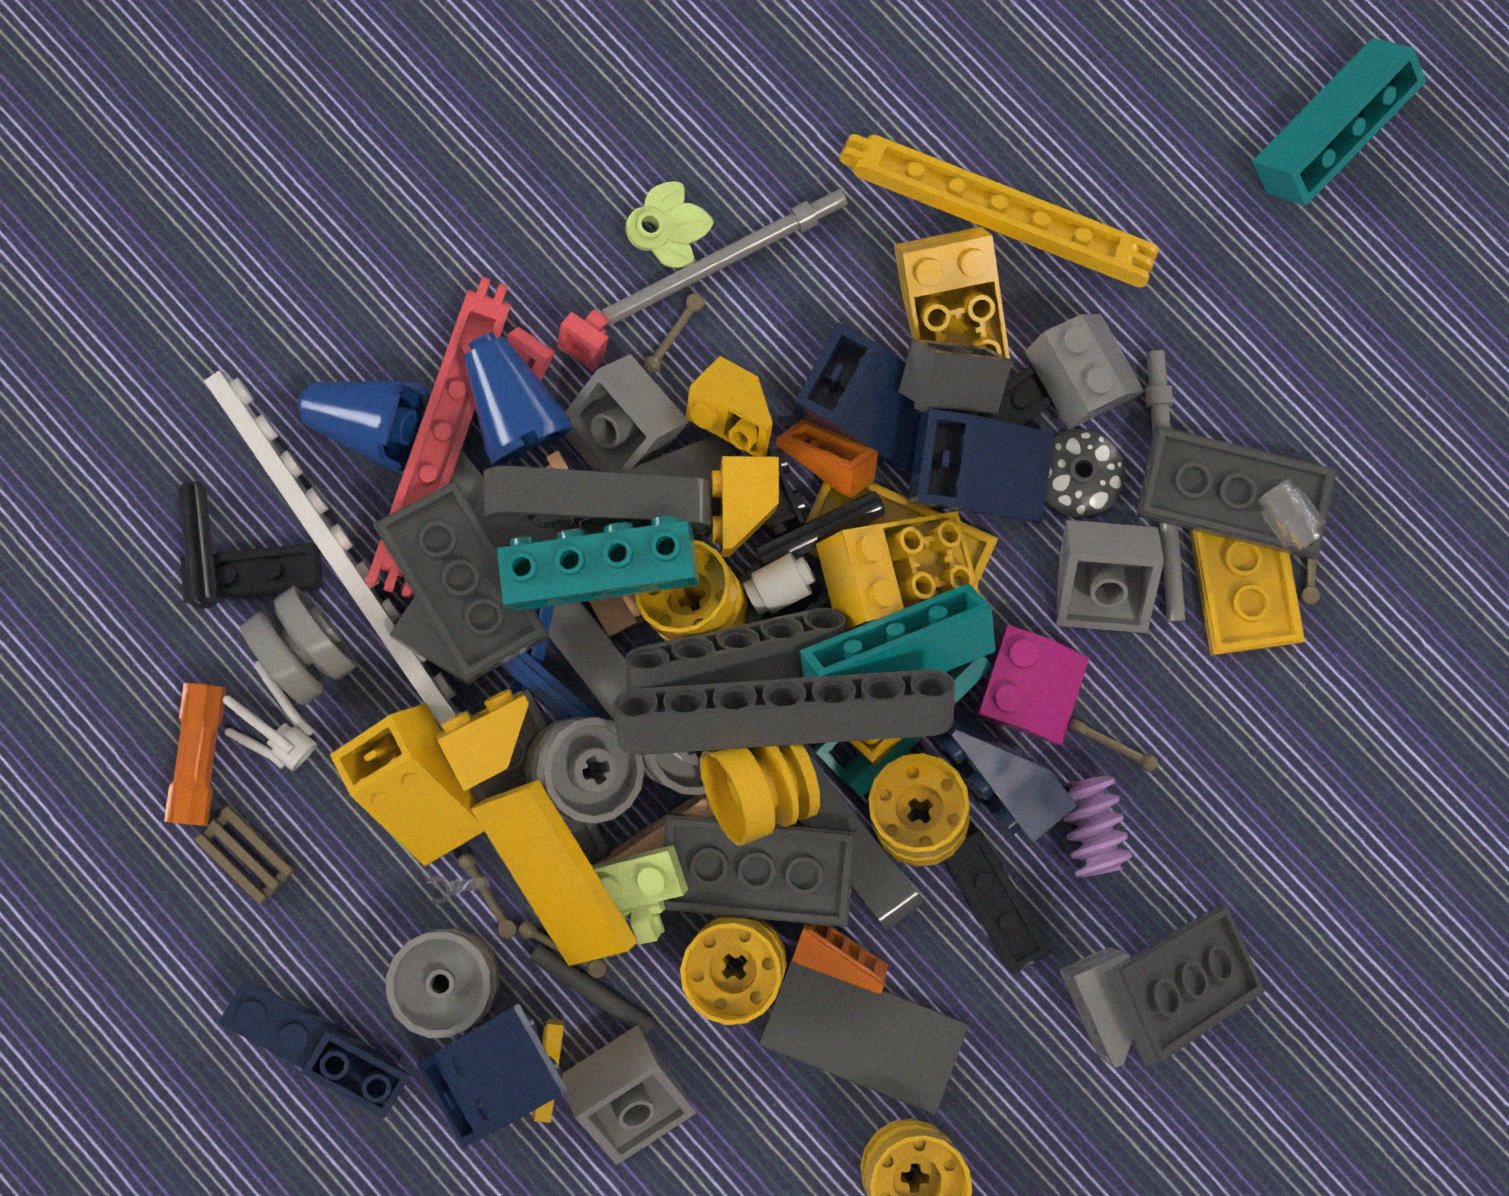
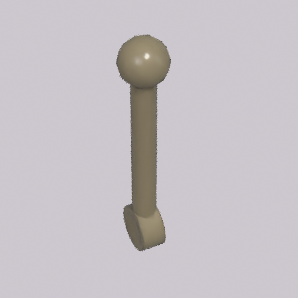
(694, 305)
(1310, 594)
(1147, 761)
(507, 927)
(529, 930)

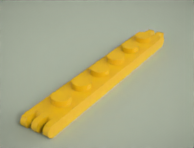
(1000, 208)

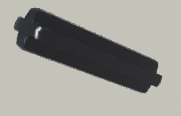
(806, 536)
(198, 546)

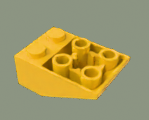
(953, 289)
(894, 565)
(409, 784)

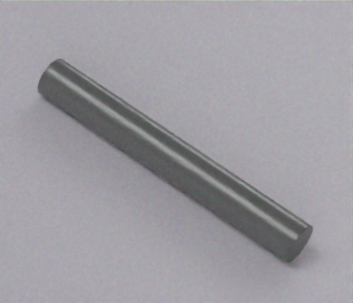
(591, 989)

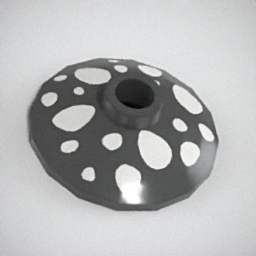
(1089, 495)

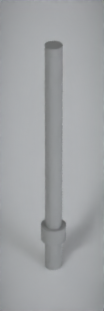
(802, 218)
(1159, 398)

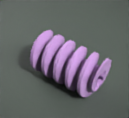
(1096, 826)

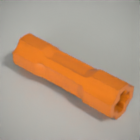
(191, 789)

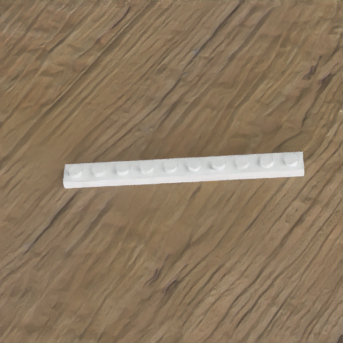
(331, 541)

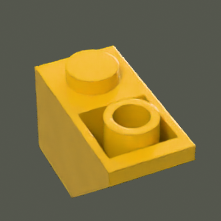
(731, 406)
(747, 498)
(485, 741)

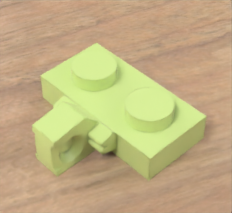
(640, 886)

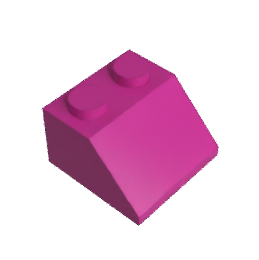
(1031, 685)

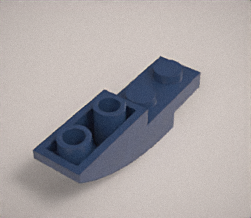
(316, 1046)

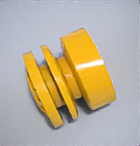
(720, 596)
(922, 784)
(759, 788)
(727, 994)
(911, 1142)

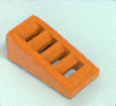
(830, 456)
(838, 956)

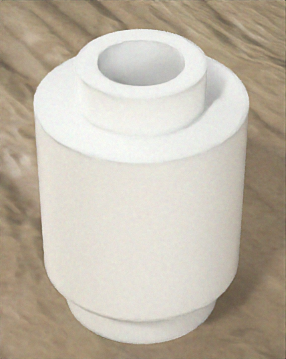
(779, 584)

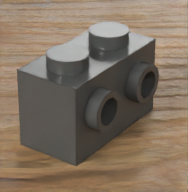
(954, 377)

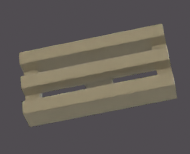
(216, 828)

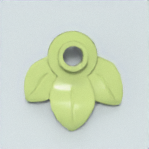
(675, 225)

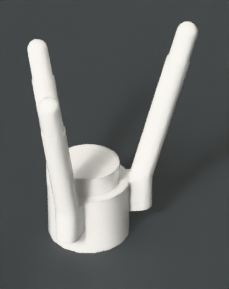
(288, 744)

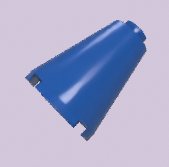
(511, 401)
(367, 417)

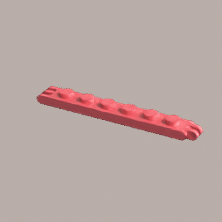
(445, 417)

